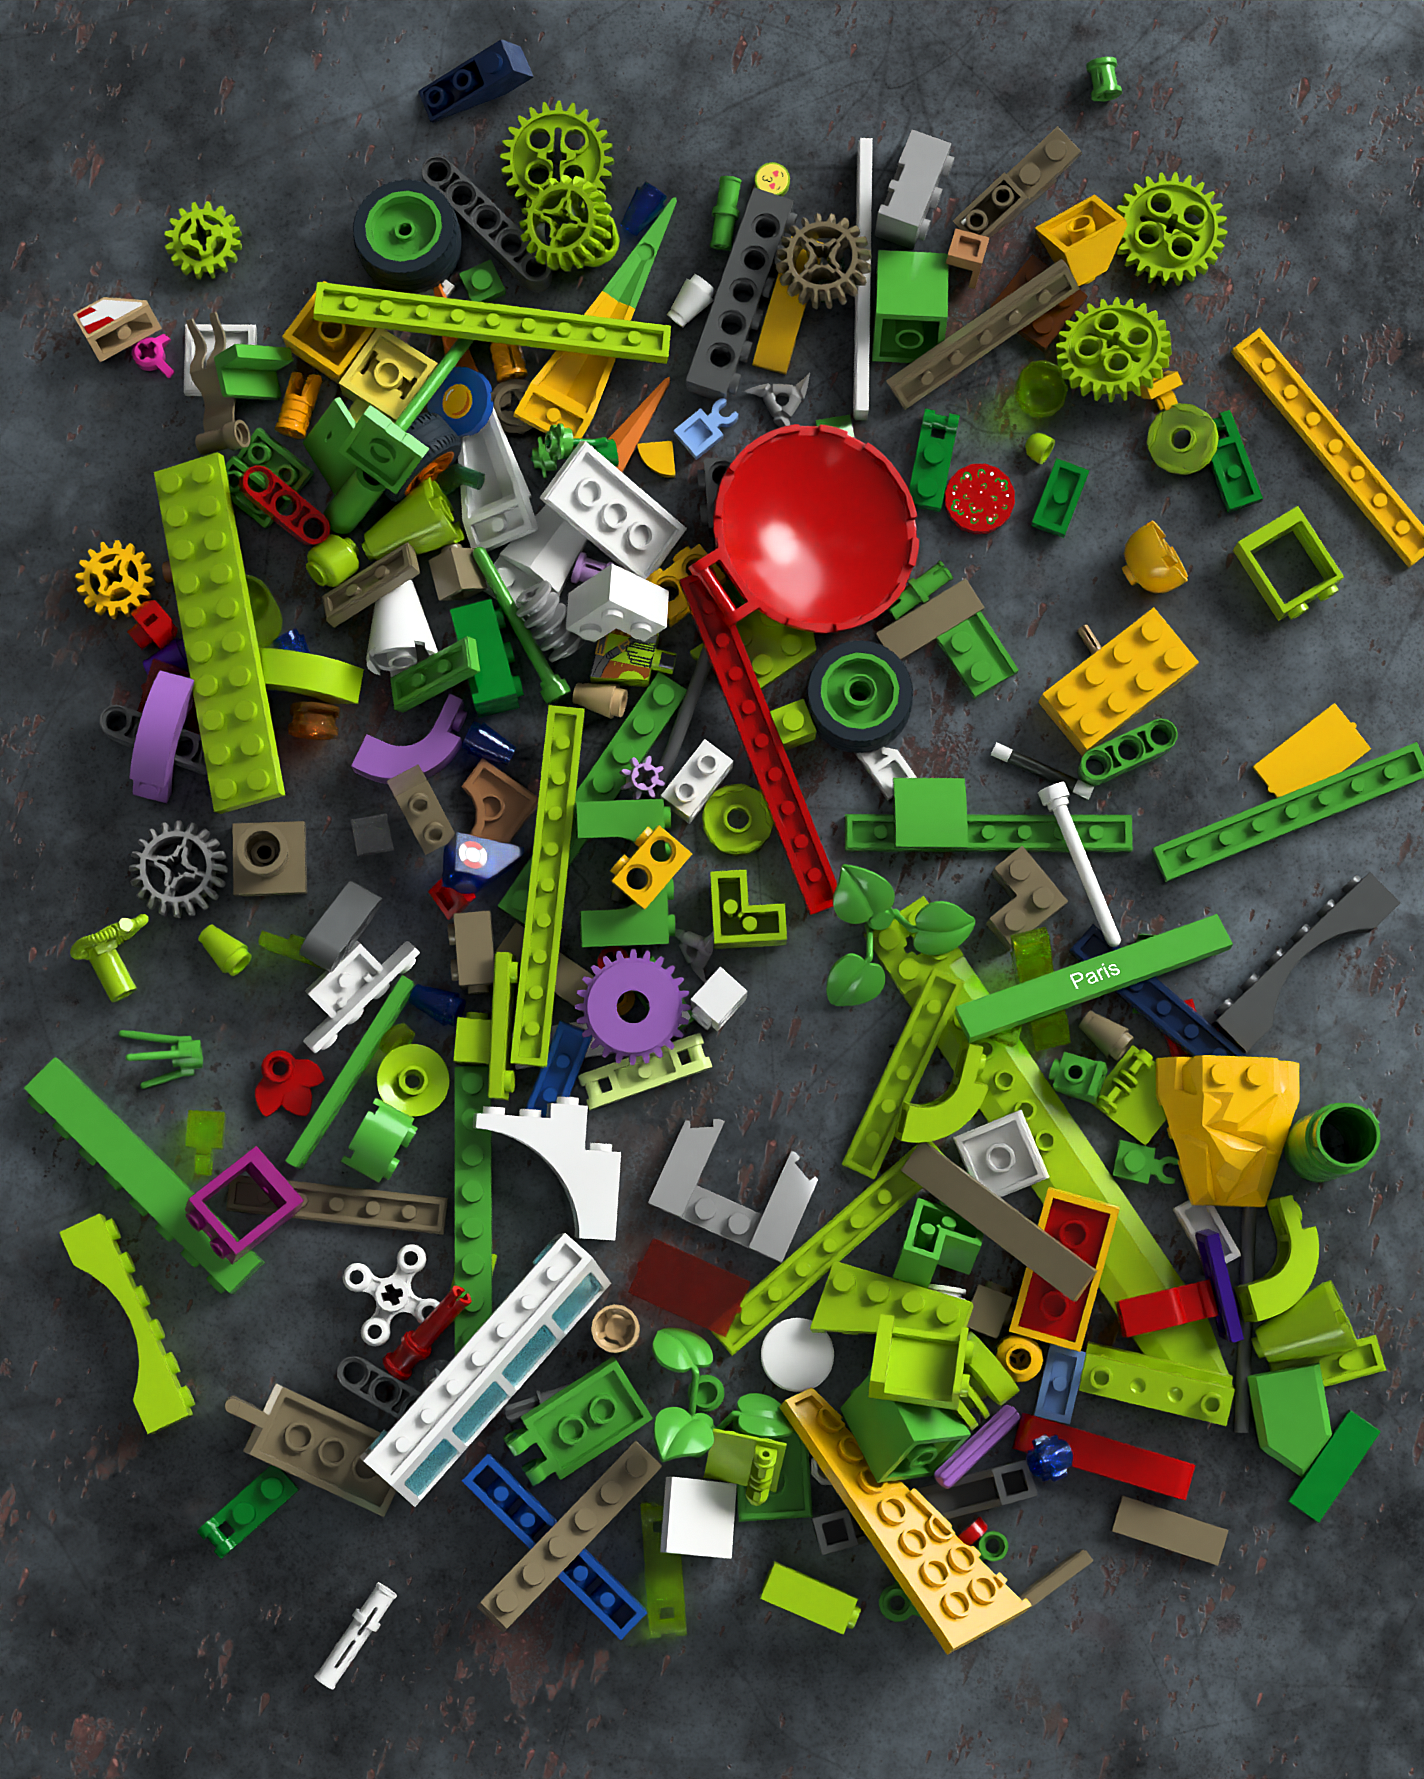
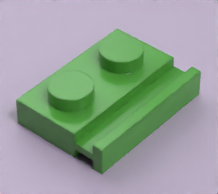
(977, 655)

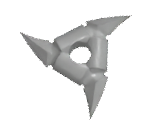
(771, 392)
(692, 941)

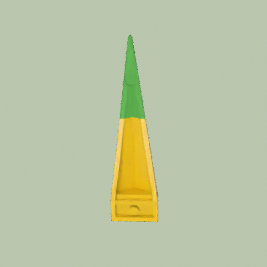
(573, 382)

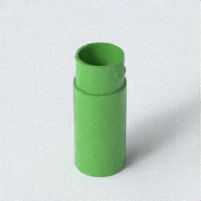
(1305, 1151)

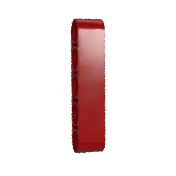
(1111, 1457)

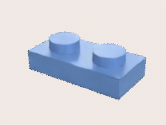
(1059, 1384)

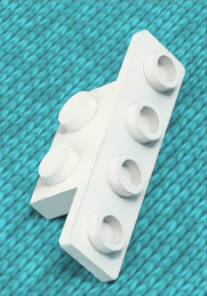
(352, 987)

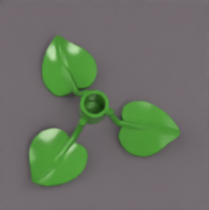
(869, 898)
(691, 1434)

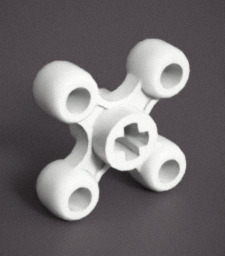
(378, 1287)

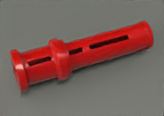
(417, 1343)

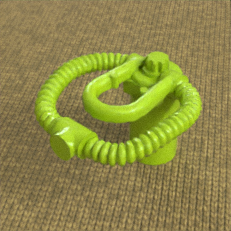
(104, 958)

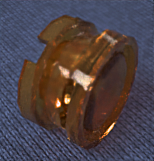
(314, 721)

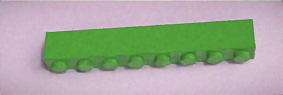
(135, 1168)

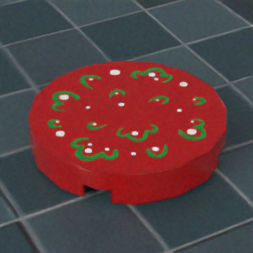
(979, 498)

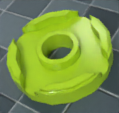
(1202, 444)
(733, 840)

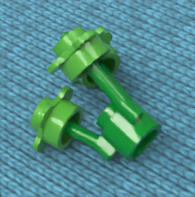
(560, 444)

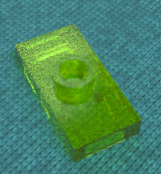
(285, 947)

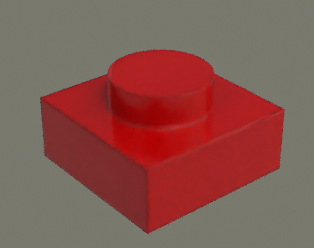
(450, 900)

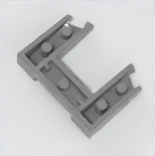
(682, 1197)

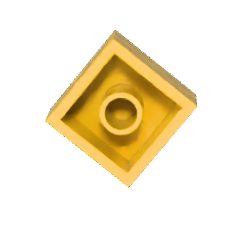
(325, 345)

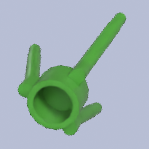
(185, 1054)

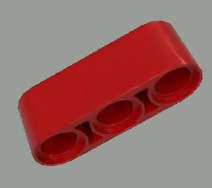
(301, 510)

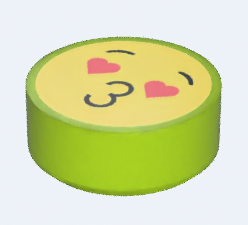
(772, 178)

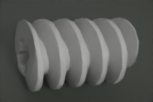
(550, 619)

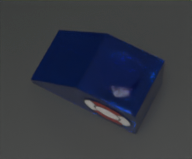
(476, 862)

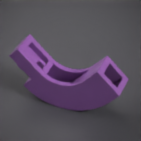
(159, 735)
(433, 753)

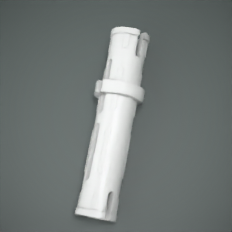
(331, 1670)

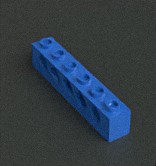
(531, 1521)

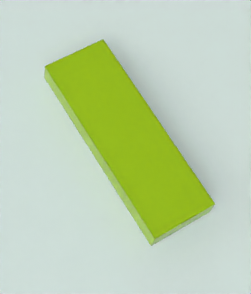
(1344, 1365)

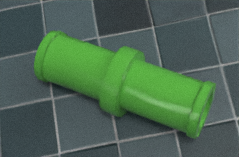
(725, 213)
(920, 589)

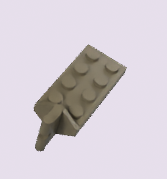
(314, 1446)

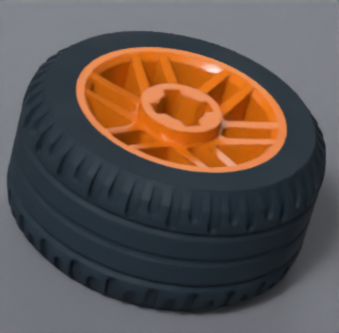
(443, 451)

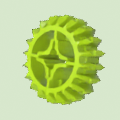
(569, 196)

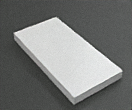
(612, 512)

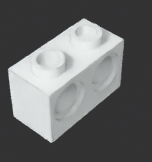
(697, 781)
(717, 1000)

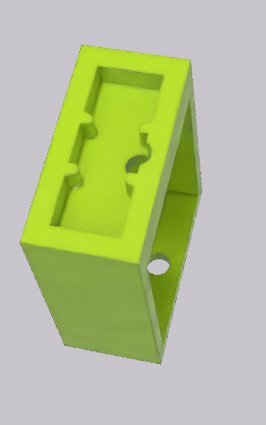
(1291, 521)
(810, 1598)

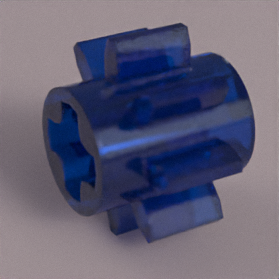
(1049, 1458)

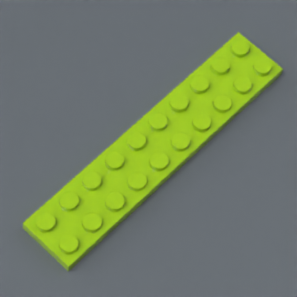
(219, 634)

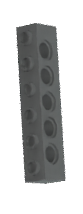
(762, 211)

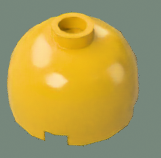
(1152, 561)

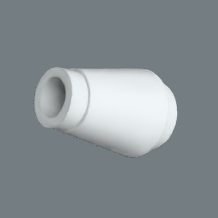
(691, 300)

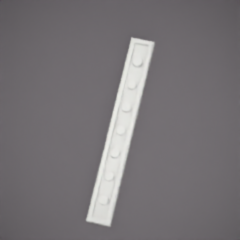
(862, 300)

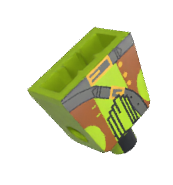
(629, 660)

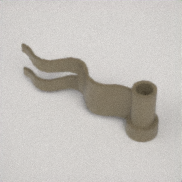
(219, 418)

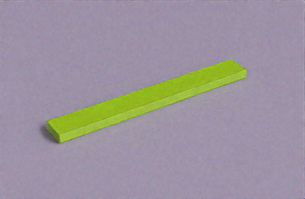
(819, 1253)

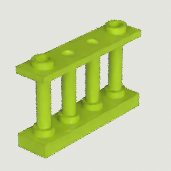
(1157, 1383)

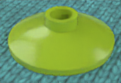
(419, 1062)

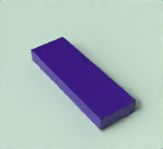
(1216, 1270)

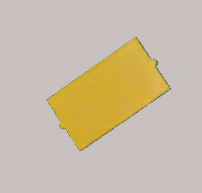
(1312, 753)

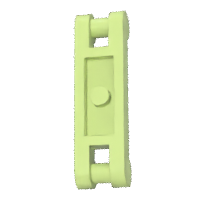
(638, 1078)

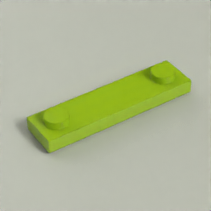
(500, 1078)

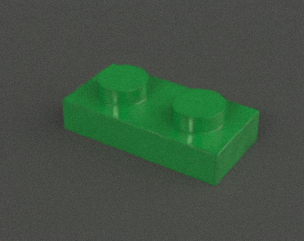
(1060, 498)

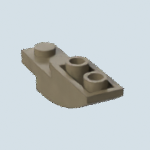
(1020, 186)

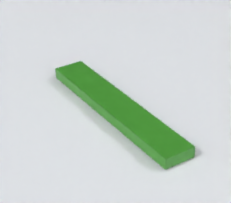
(350, 1074)

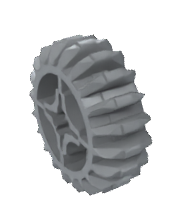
(172, 883)

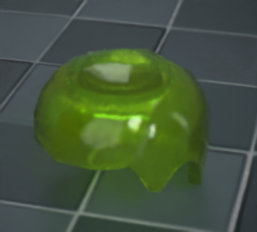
(1040, 389)

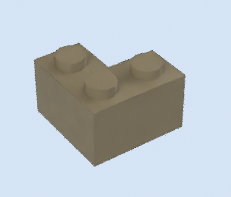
(1032, 895)

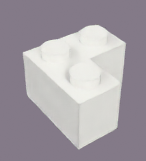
(617, 601)

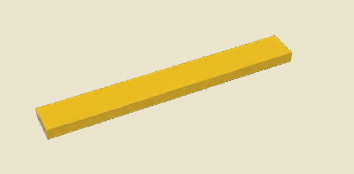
(1332, 446)

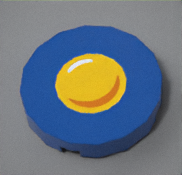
(463, 401)

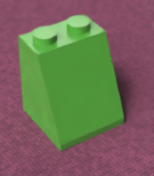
(909, 304)
(901, 1437)

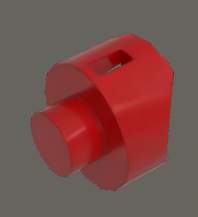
(152, 625)

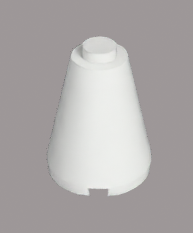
(399, 632)

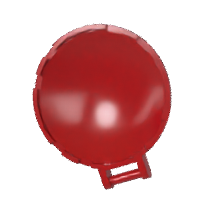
(811, 531)

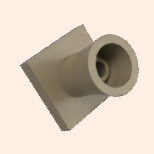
(279, 874)

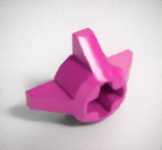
(154, 354)

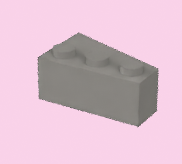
(914, 190)

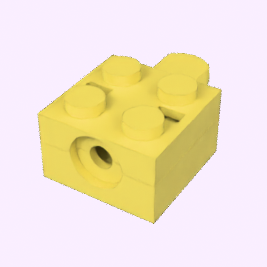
(385, 376)

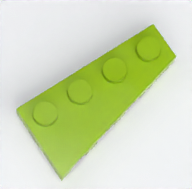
(858, 1297)

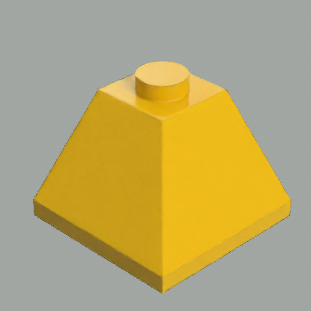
(1084, 238)

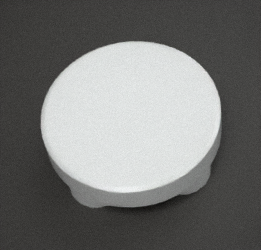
(796, 1356)

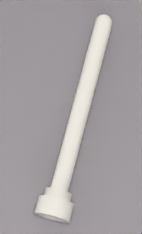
(1056, 800)

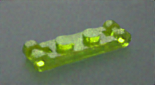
(663, 1578)

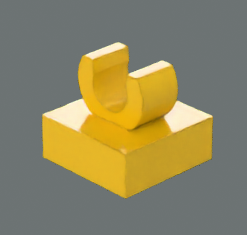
(1162, 390)

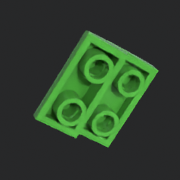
(271, 454)
(930, 813)

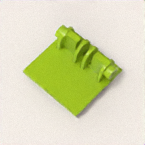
(1130, 1095)
(746, 1462)

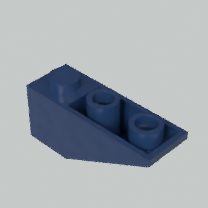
(477, 81)

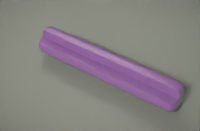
(977, 1446)

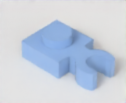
(702, 432)

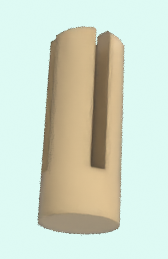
(1089, 639)

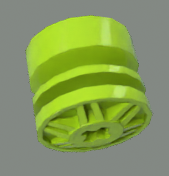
(986, 1379)

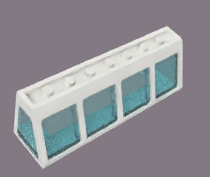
(488, 1369)

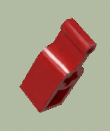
(1166, 1308)

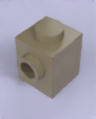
(456, 573)
(990, 1310)

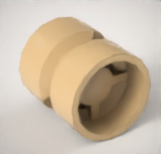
(615, 1329)

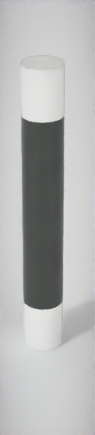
(1041, 770)

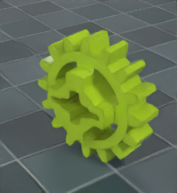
(189, 242)

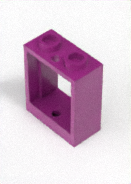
(272, 1184)

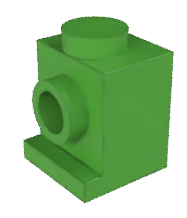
(1084, 1088)

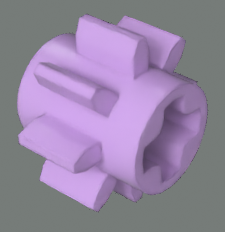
(631, 774)

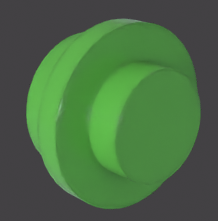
(709, 1393)

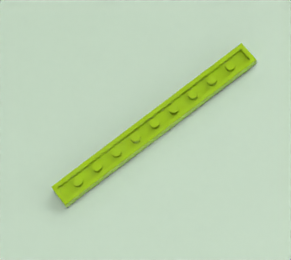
(492, 322)
(547, 886)

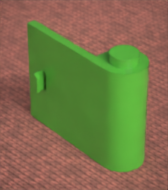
(353, 487)

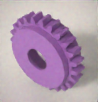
(626, 1037)

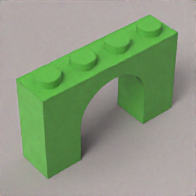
(630, 924)

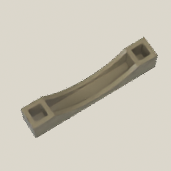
(569, 1536)

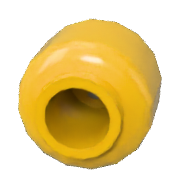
(1032, 1359)

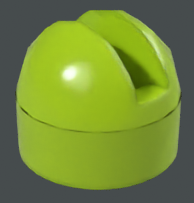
(1039, 447)

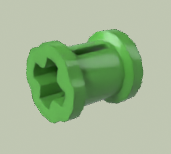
(1104, 79)

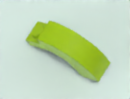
(311, 675)
(1292, 1268)

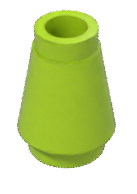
(225, 950)

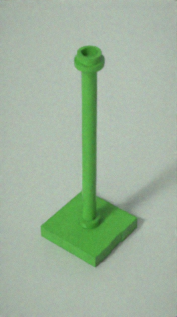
(384, 446)

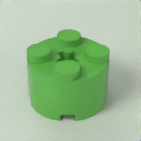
(379, 1141)

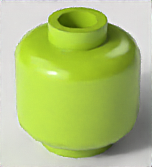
(333, 561)

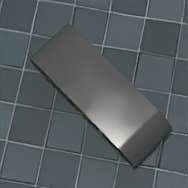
(340, 926)
(369, 1384)

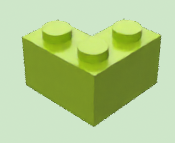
(737, 922)

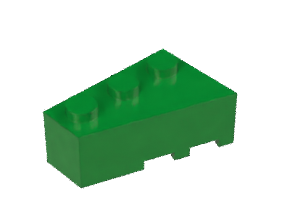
(493, 687)

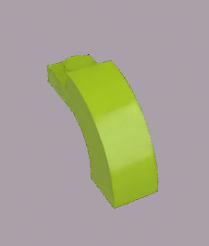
(953, 1108)

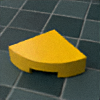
(658, 457)

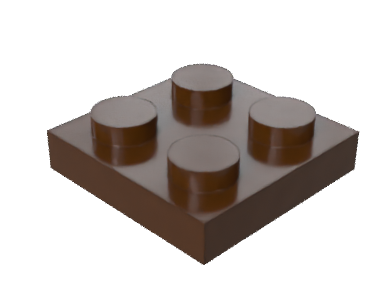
(1047, 327)

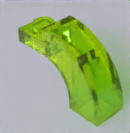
(1031, 959)

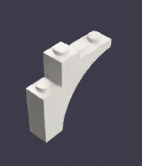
(559, 1139)

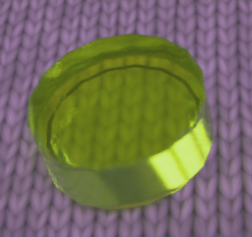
(395, 1037)

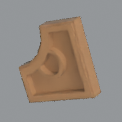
(499, 803)

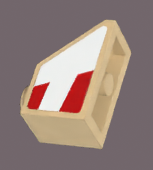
(116, 324)

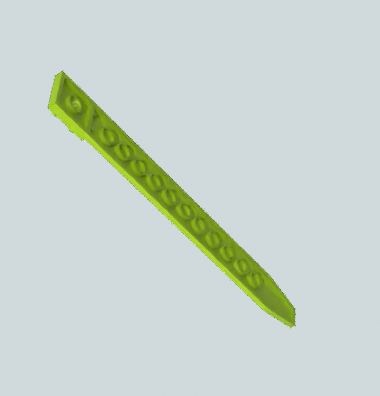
(1016, 1083)

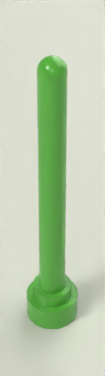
(552, 685)

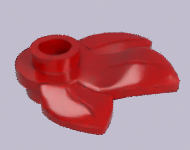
(291, 1088)

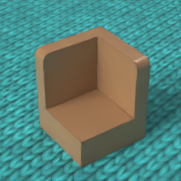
(968, 252)

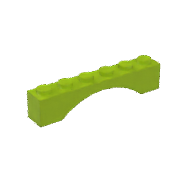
(158, 1392)

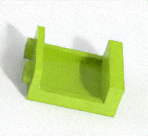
(919, 1365)

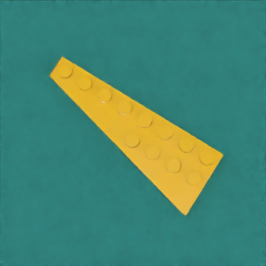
(931, 1564)

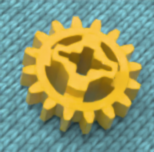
(120, 566)

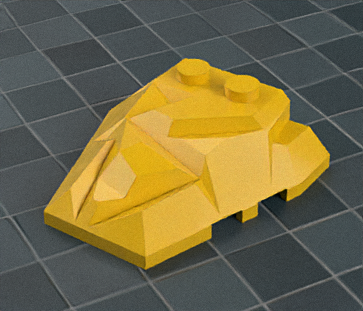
(1228, 1123)

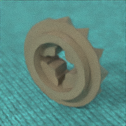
(502, 399)

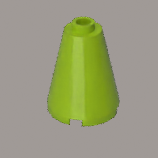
(420, 519)
(1307, 1329)

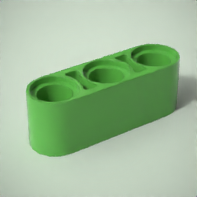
(1137, 738)

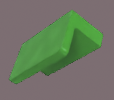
(251, 371)

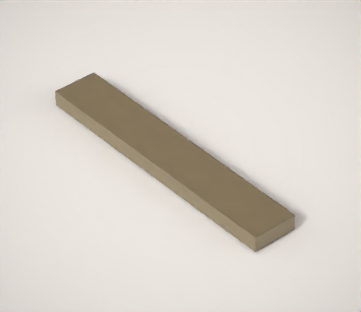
(983, 334)
(347, 1206)
(999, 1221)

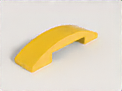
(781, 325)

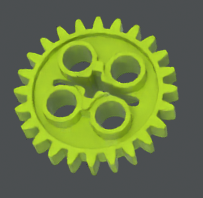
(526, 158)
(1180, 200)
(1114, 349)

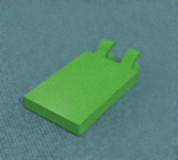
(579, 1422)

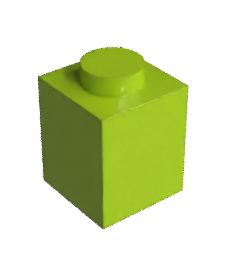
(794, 724)
(473, 1040)

